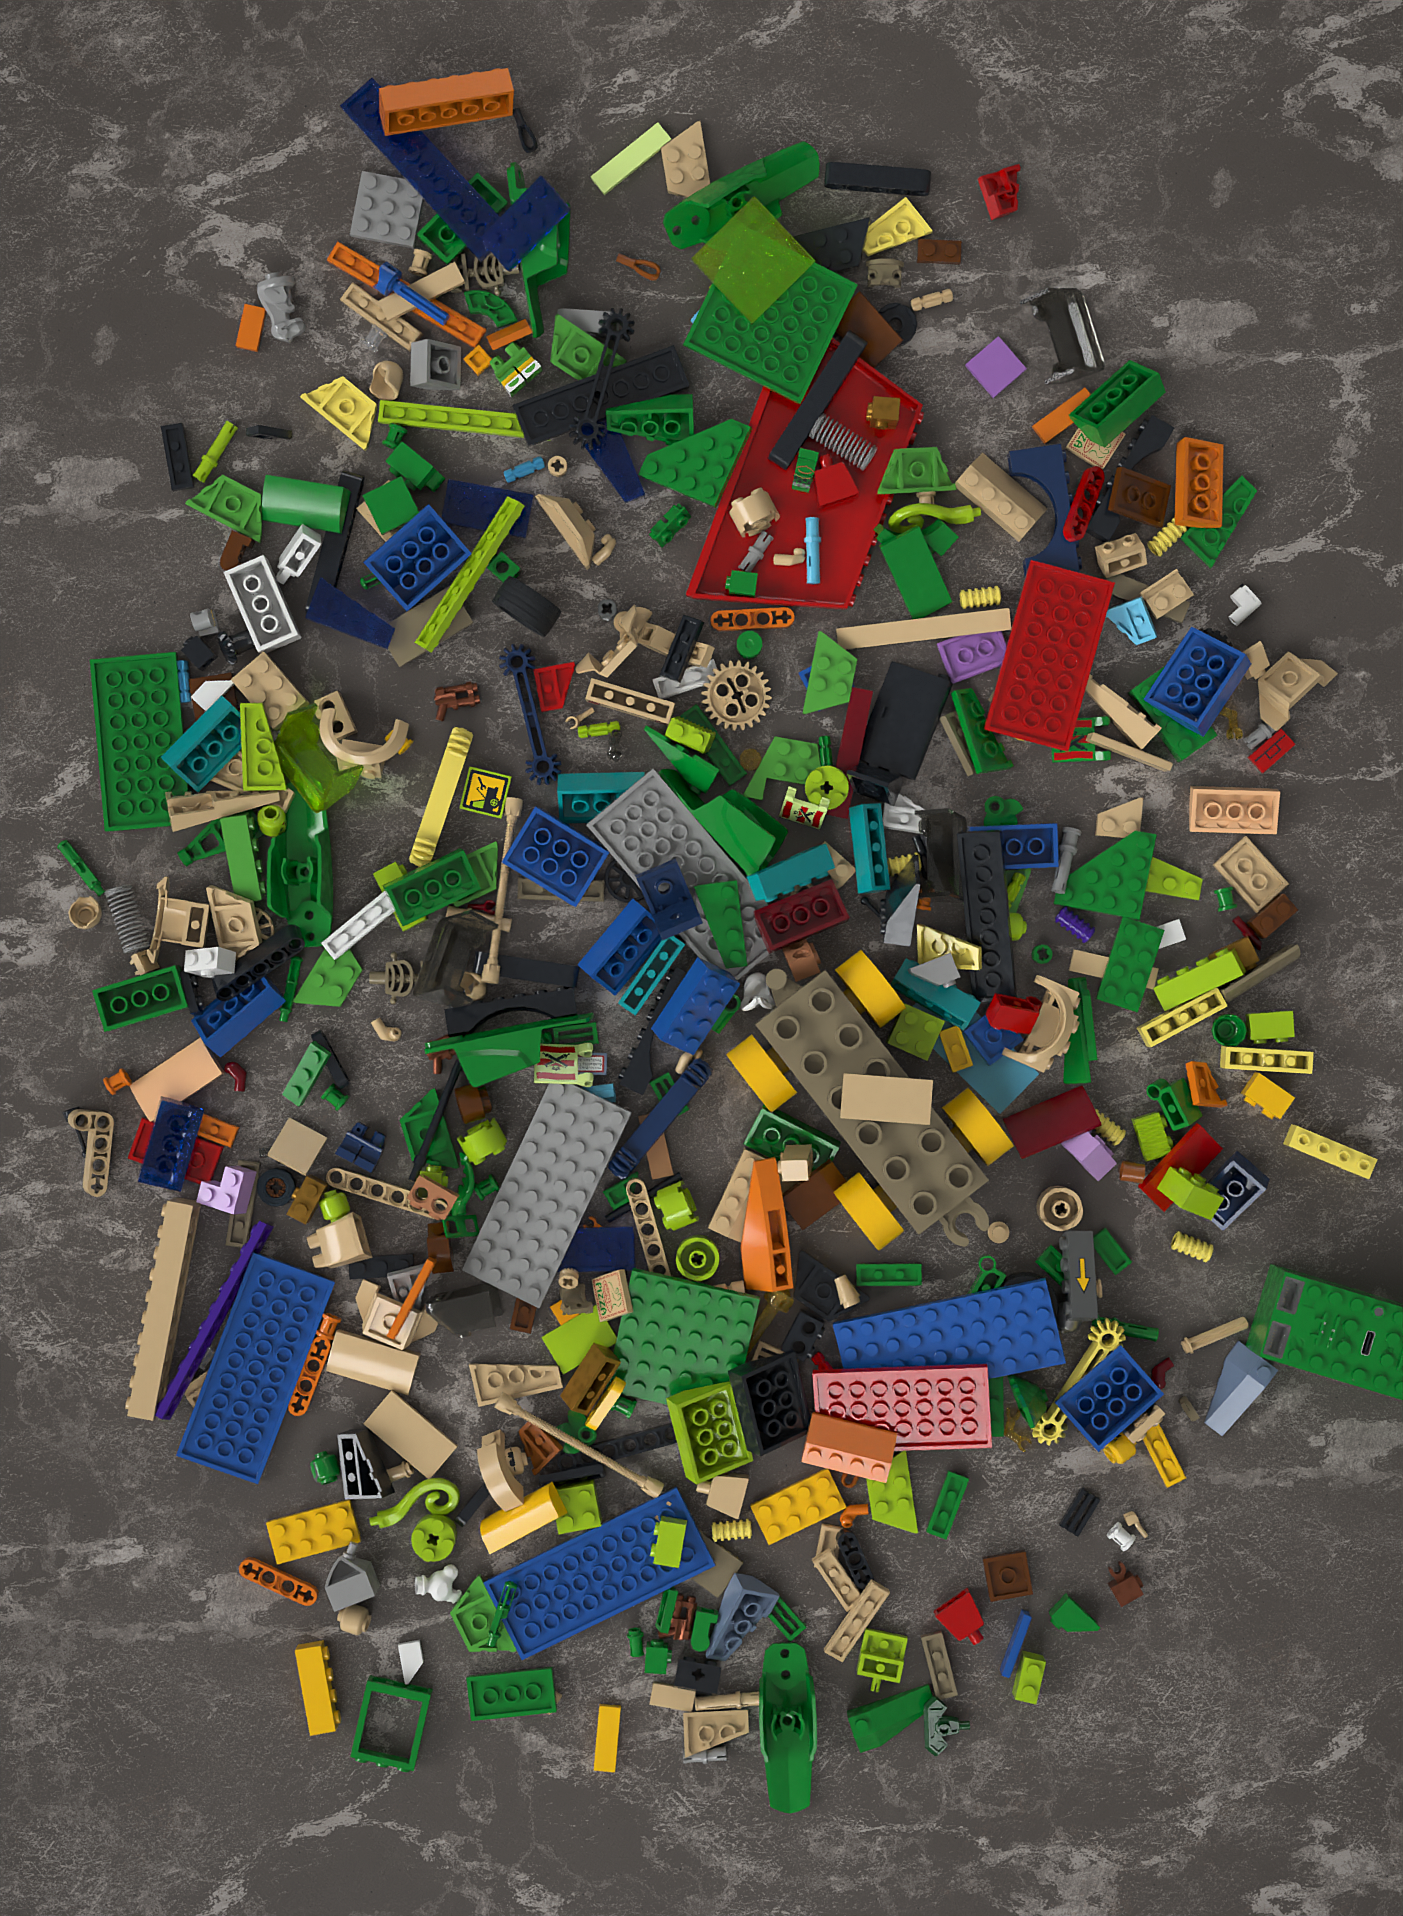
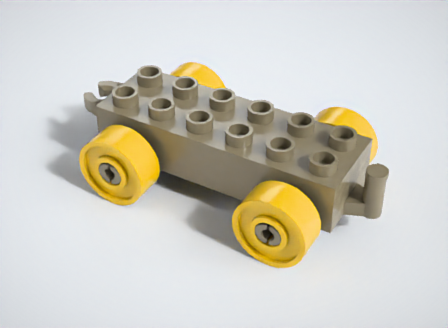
(918, 1166)

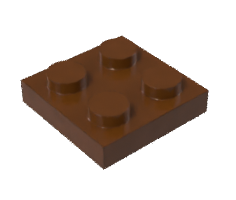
(1007, 1575)

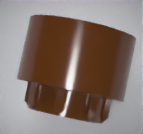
(472, 1102)

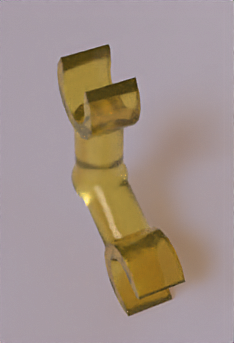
(1233, 723)
(1009, 1433)

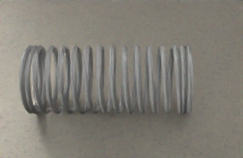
(815, 433)
(116, 890)

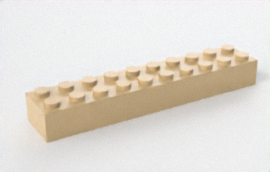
(163, 1307)

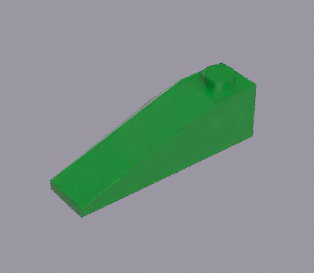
(659, 418)
(692, 768)
(1028, 1399)
(885, 1718)

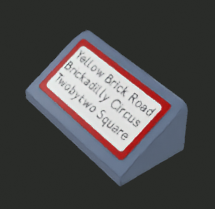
(595, 1064)

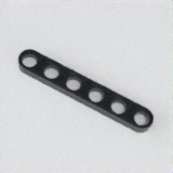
(620, 1451)

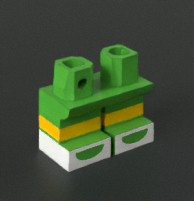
(522, 362)

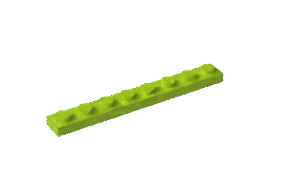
(449, 418)
(469, 574)

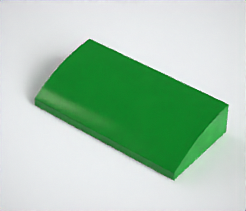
(442, 239)
(304, 503)
(431, 887)
(777, 1129)

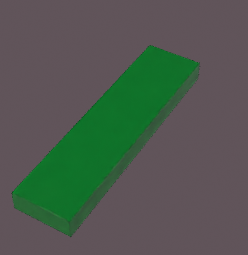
(719, 752)

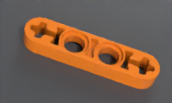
(752, 623)
(312, 1376)
(277, 1584)

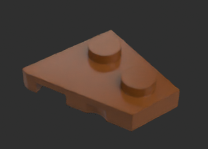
(539, 1446)

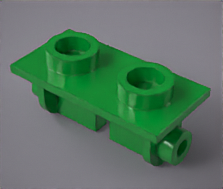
(677, 519)

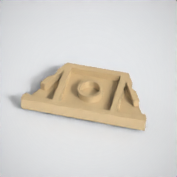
(686, 162)
(234, 921)

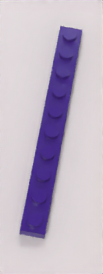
(210, 1326)

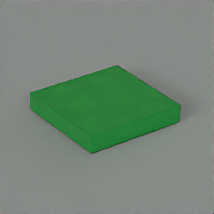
(391, 505)

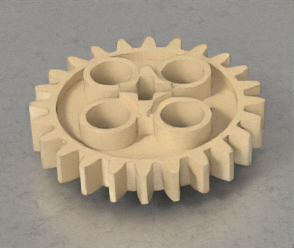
(718, 704)

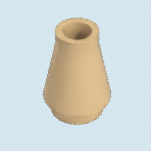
(847, 1293)

